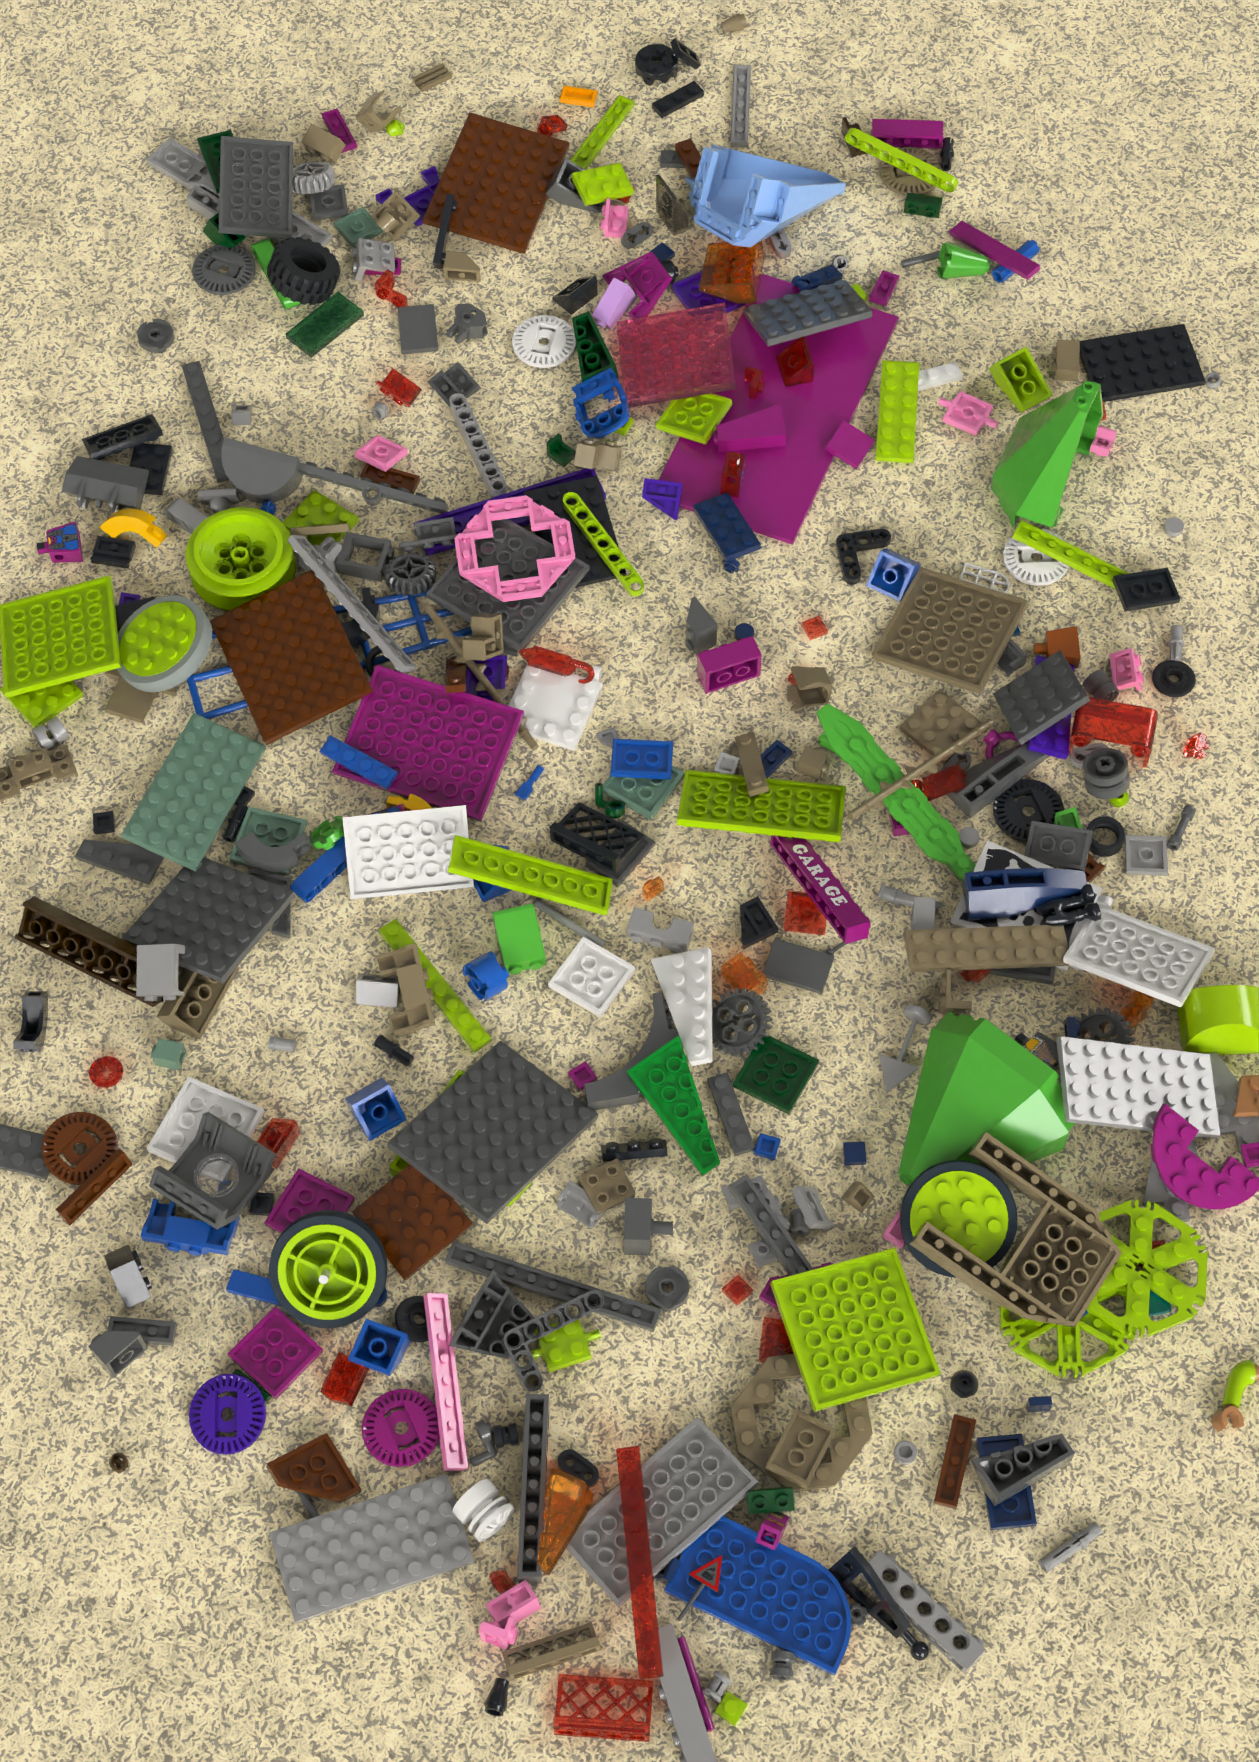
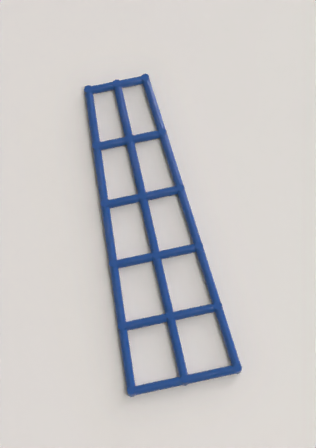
(417, 620)

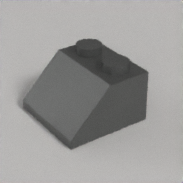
(700, 628)
(117, 1350)

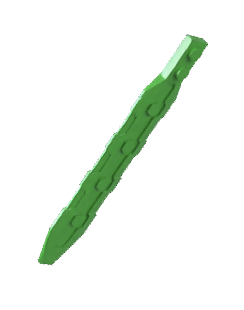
(908, 806)

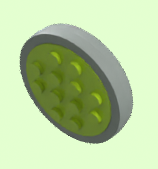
(163, 643)

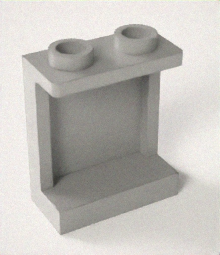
(158, 971)

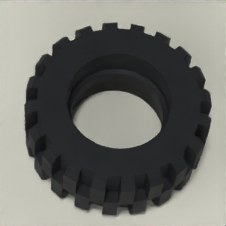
(303, 270)

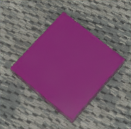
(849, 444)

